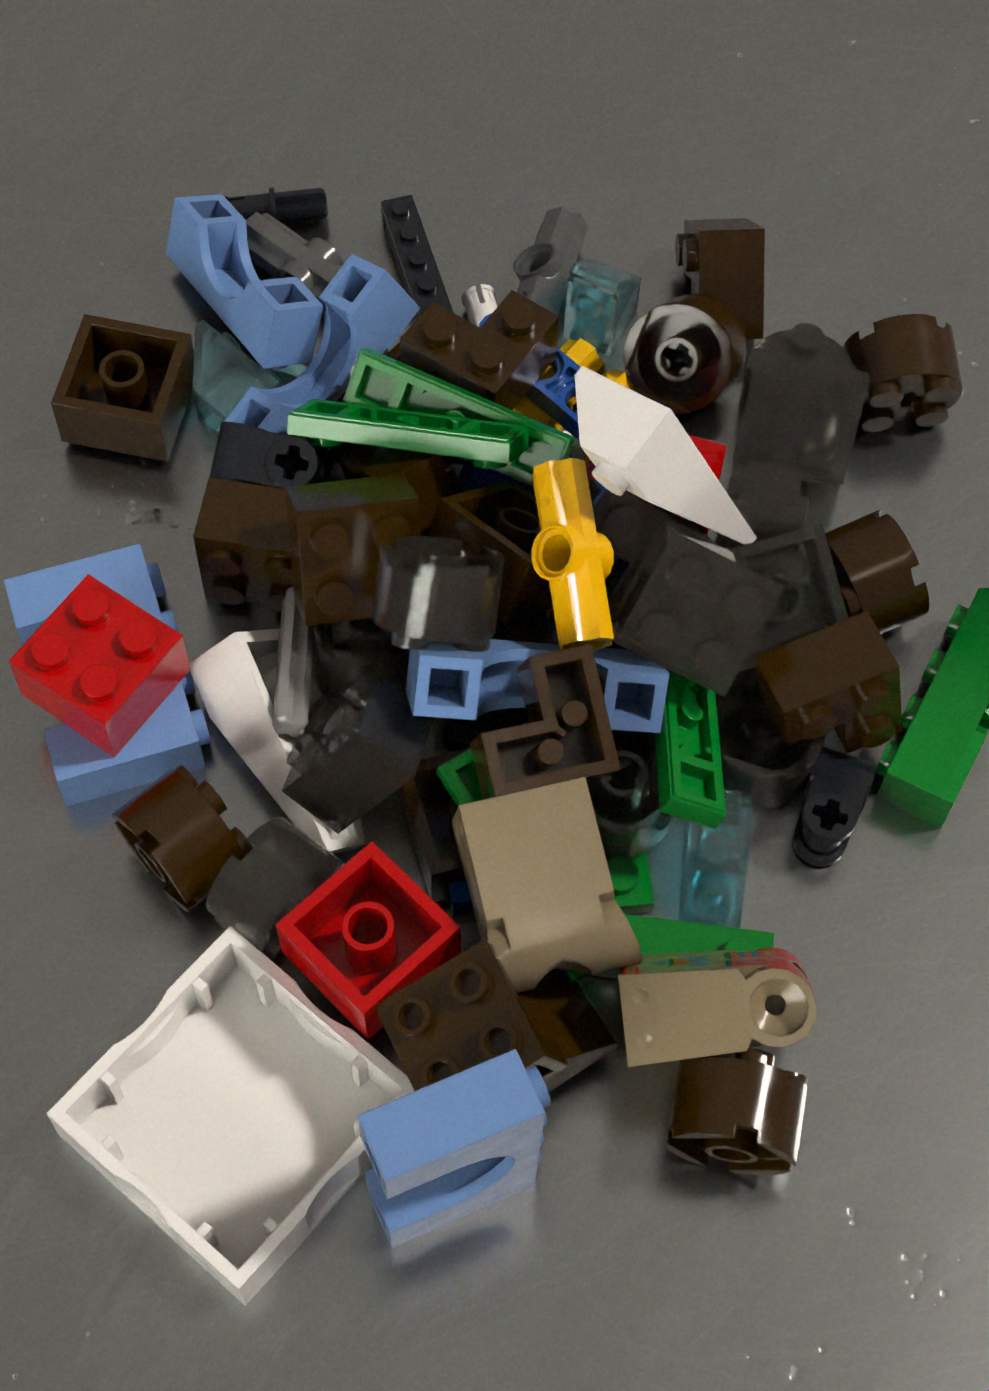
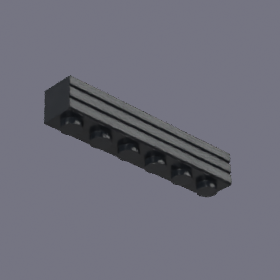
(413, 253)

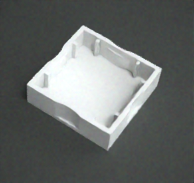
(231, 1113)

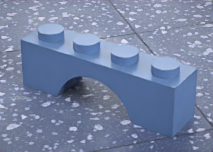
(359, 311)
(269, 317)
(468, 683)

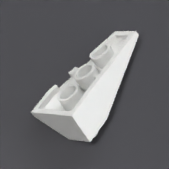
(650, 454)
(238, 692)

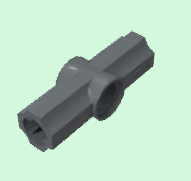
(289, 255)
(546, 264)

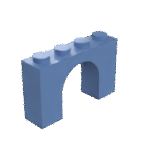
(168, 736)
(454, 1146)

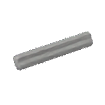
(293, 670)

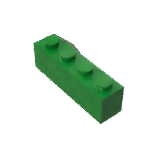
(946, 724)

